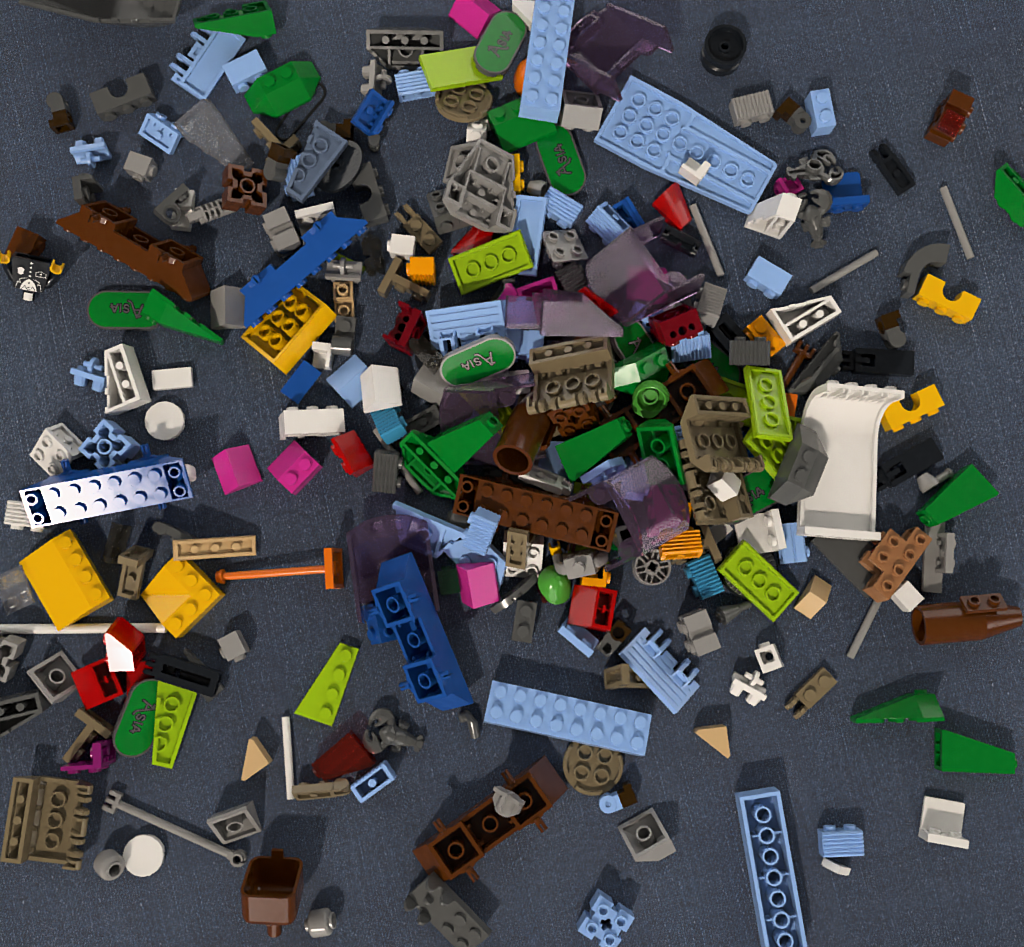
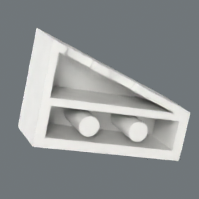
(774, 215)
(802, 318)
(125, 380)

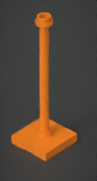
(332, 568)

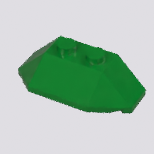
(283, 89)
(1010, 193)
(642, 366)
(427, 466)

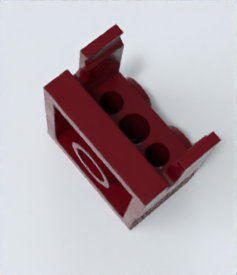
(413, 324)
(666, 325)

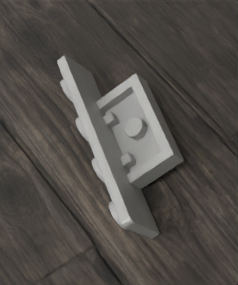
(937, 558)

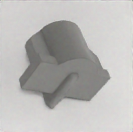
(507, 802)

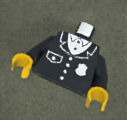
(30, 272)

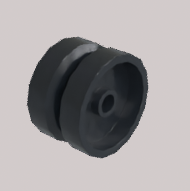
(723, 50)

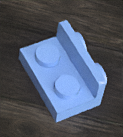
(160, 132)
(603, 470)
(579, 637)

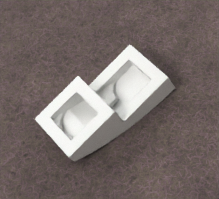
(186, 208)

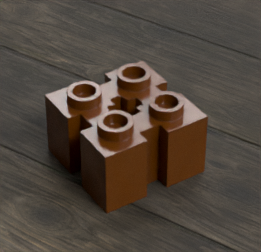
(956, 102)
(244, 189)
(575, 418)

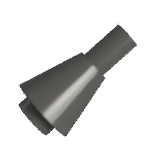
(727, 613)

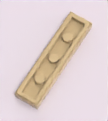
(214, 547)

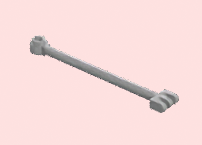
(117, 803)

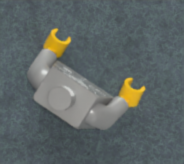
(578, 563)

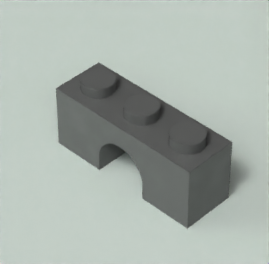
(138, 95)
(373, 210)

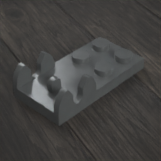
(446, 912)

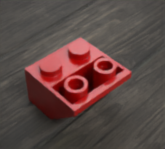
(353, 453)
(592, 607)
(124, 646)
(97, 684)

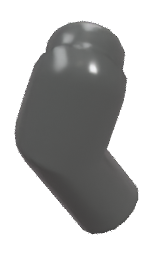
(472, 723)

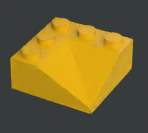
(181, 596)

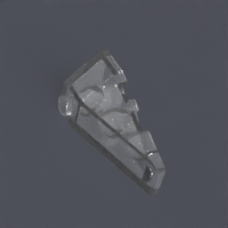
(210, 132)

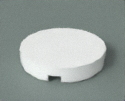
(164, 421)
(144, 855)

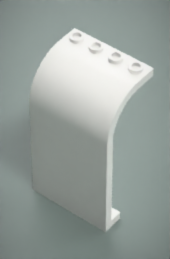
(848, 428)

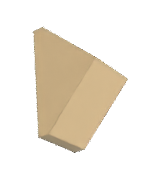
(813, 597)
(716, 736)
(255, 758)

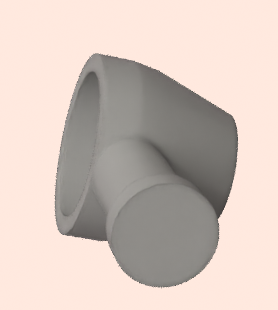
(537, 188)
(928, 481)

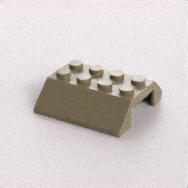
(571, 374)
(715, 436)
(705, 505)
(46, 820)

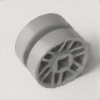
(645, 575)

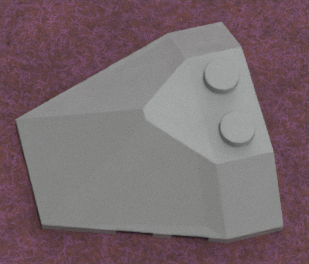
(483, 189)

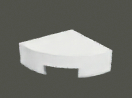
(836, 867)

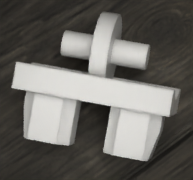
(749, 683)

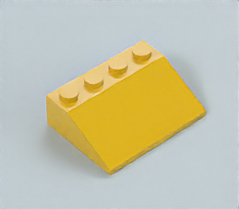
(290, 329)
(66, 580)

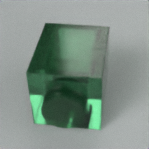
(448, 580)

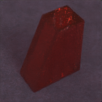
(343, 758)

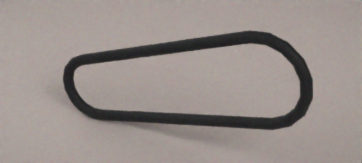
(304, 120)

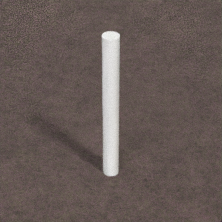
(288, 756)

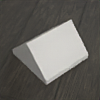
(380, 388)

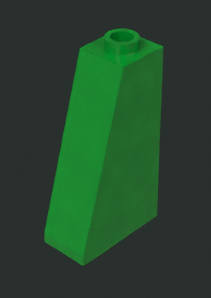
(464, 440)
(590, 448)
(956, 496)
(965, 754)

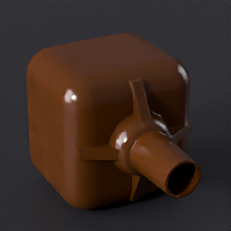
(272, 891)

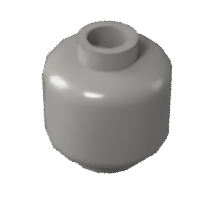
(109, 864)
(320, 922)

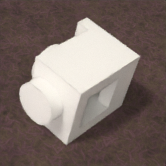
(477, 130)
(768, 665)

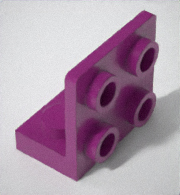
(101, 754)

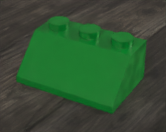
(516, 132)
(659, 439)

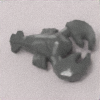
(814, 168)
(814, 216)
(390, 734)

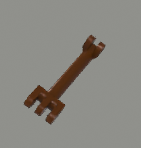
(801, 355)

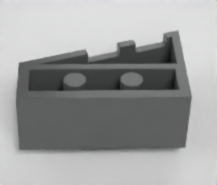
(20, 708)

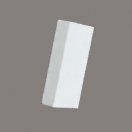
(172, 378)

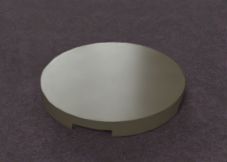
(464, 103)
(592, 768)

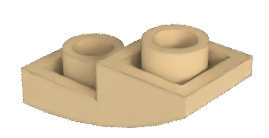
(344, 298)

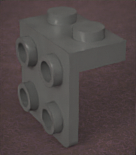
(443, 220)

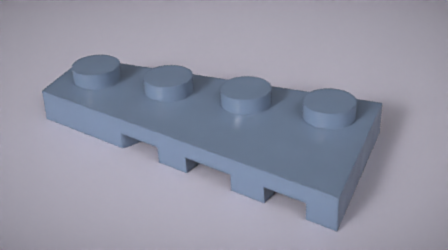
(319, 155)

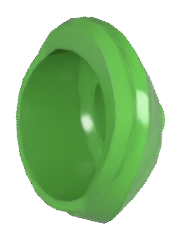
(649, 398)
(554, 586)

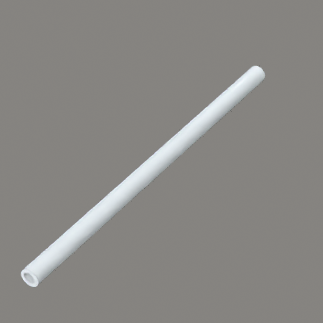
(80, 628)

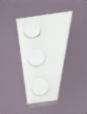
(311, 422)

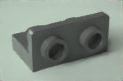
(84, 188)

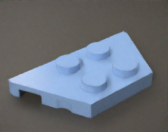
(441, 533)
(462, 555)

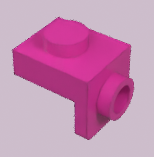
(787, 186)

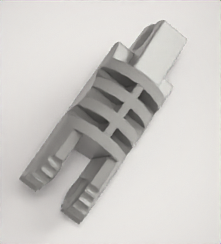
(207, 212)

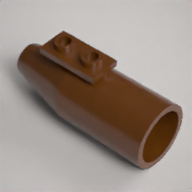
(523, 439)
(965, 620)

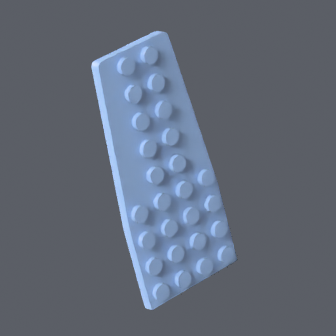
(664, 133)

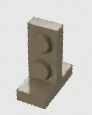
(262, 131)
(401, 284)
(708, 543)
(517, 548)
(133, 570)
(622, 677)
(94, 725)

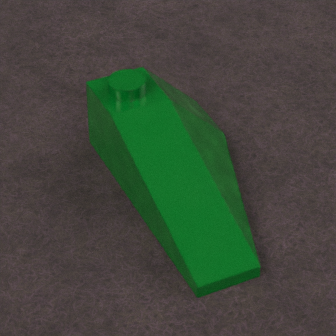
(252, 20)
(167, 314)
(915, 706)

